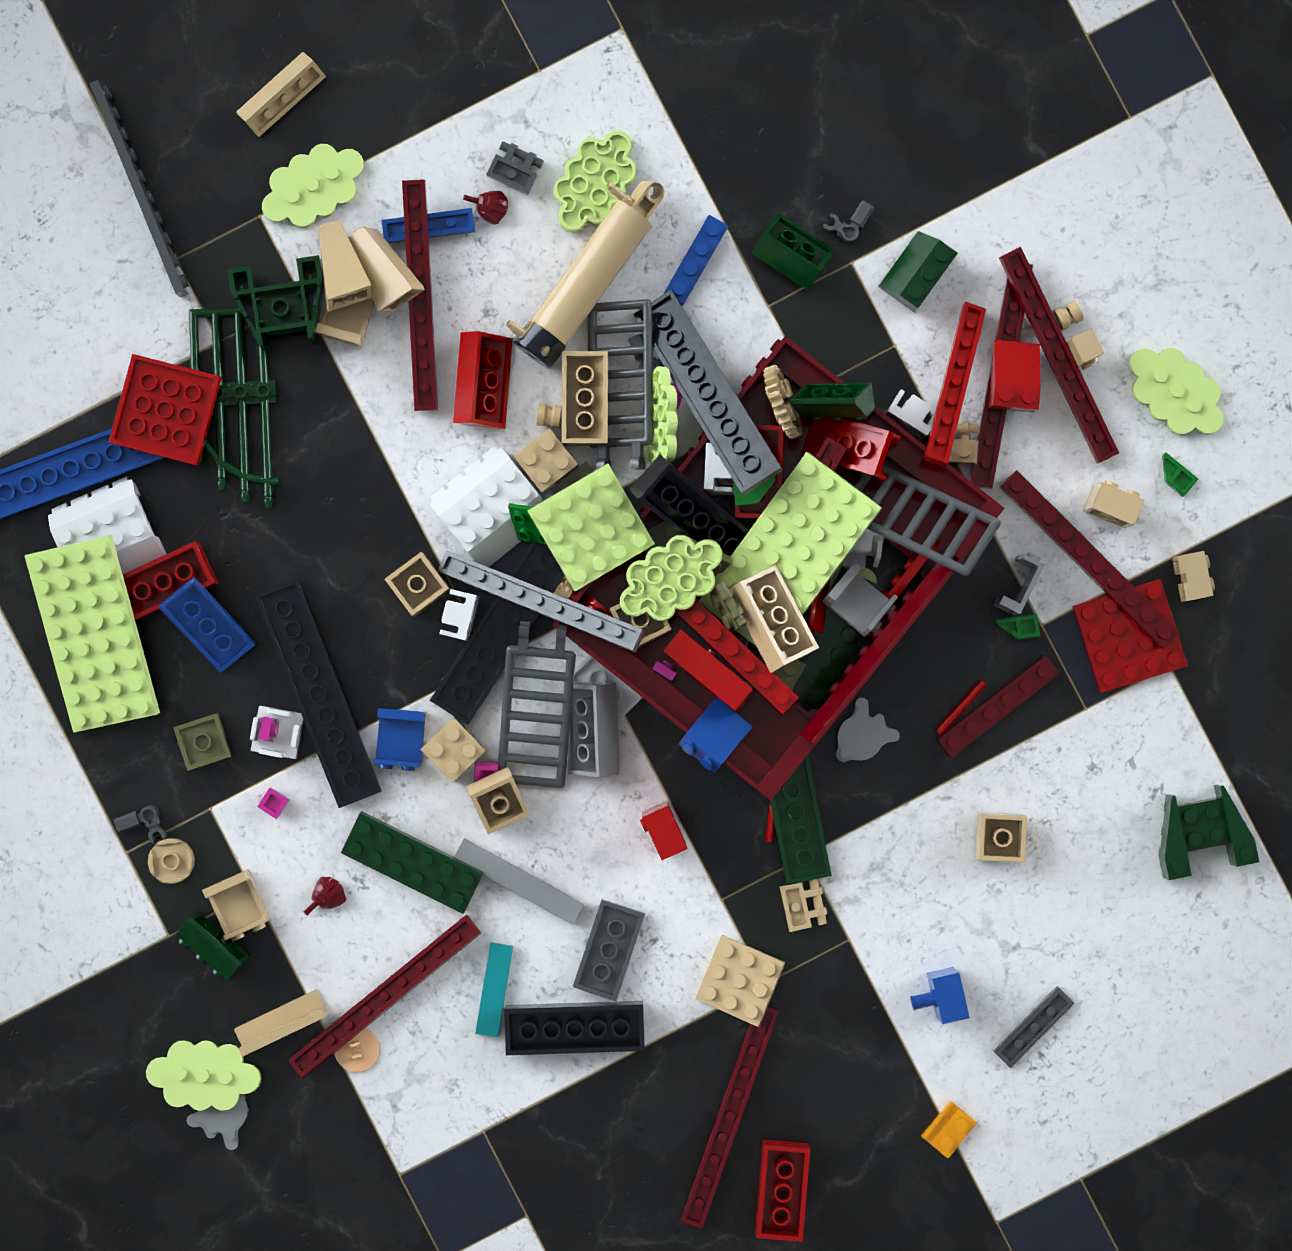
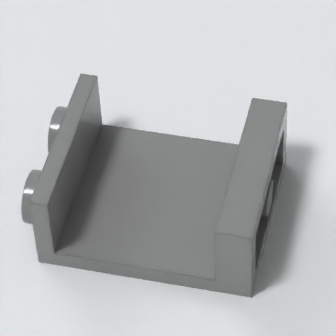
(859, 602)
(1016, 607)

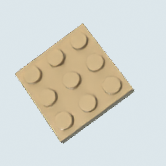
(740, 980)

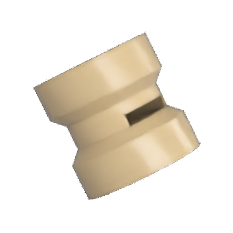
(1068, 315)
(549, 415)

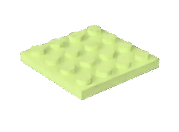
(591, 527)

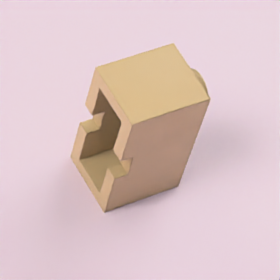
(1085, 349)
(1194, 576)

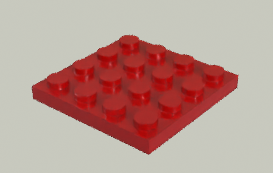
(165, 409)
(1119, 648)

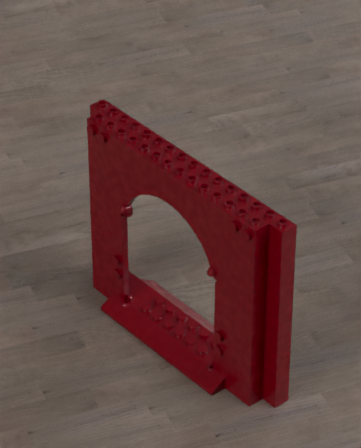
(777, 741)

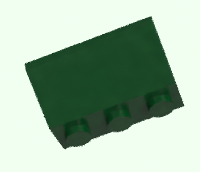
(792, 251)
(917, 270)
(834, 400)
(211, 947)

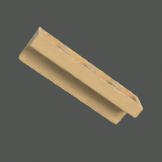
(281, 94)
(280, 1022)

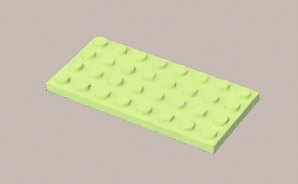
(803, 533)
(92, 633)

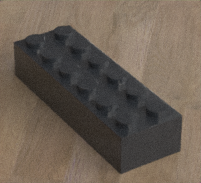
(687, 506)
(574, 1028)

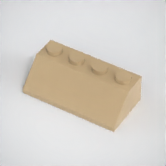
(584, 398)
(773, 619)

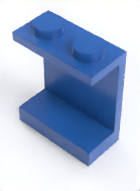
(715, 735)
(400, 738)

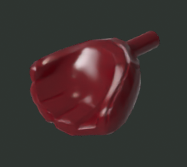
(490, 205)
(326, 895)

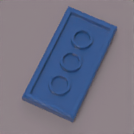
(207, 624)

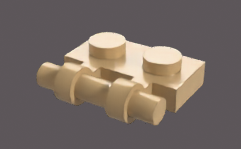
(964, 449)
(796, 906)

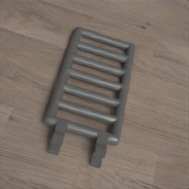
(637, 460)
(932, 495)
(564, 719)

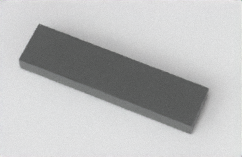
(1033, 1026)

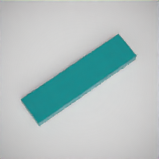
(494, 989)

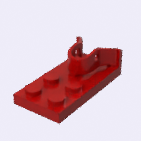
(865, 443)

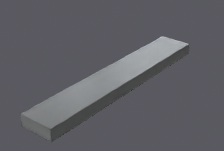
(520, 881)

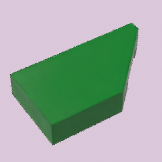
(1177, 476)
(753, 496)
(1021, 626)

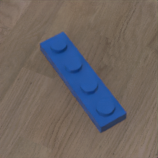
(439, 225)
(697, 258)

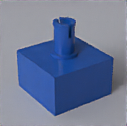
(945, 995)

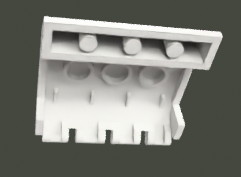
(478, 506)
(109, 512)

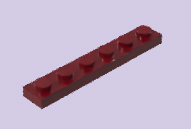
(998, 706)

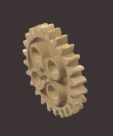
(779, 393)

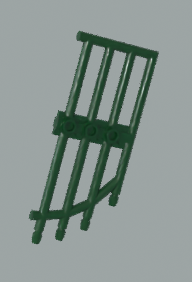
(241, 394)

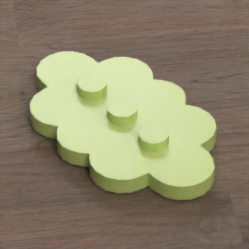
(313, 185)
(584, 188)
(1176, 391)
(664, 417)
(671, 577)
(203, 1075)

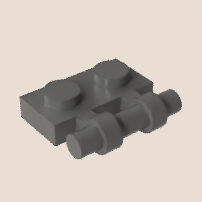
(513, 174)

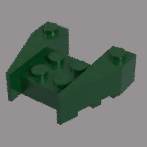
(280, 306)
(1203, 826)

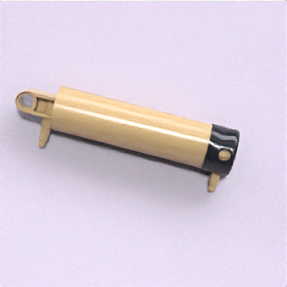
(589, 274)

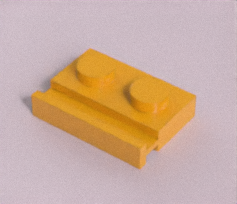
(949, 1129)

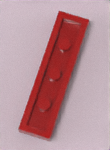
(912, 567)

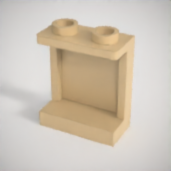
(346, 323)
(237, 905)

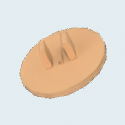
(359, 1052)

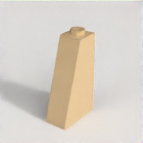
(342, 271)
(390, 277)

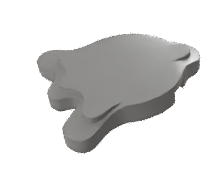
(863, 735)
(223, 1122)

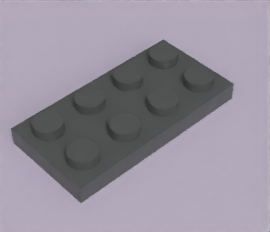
(608, 950)

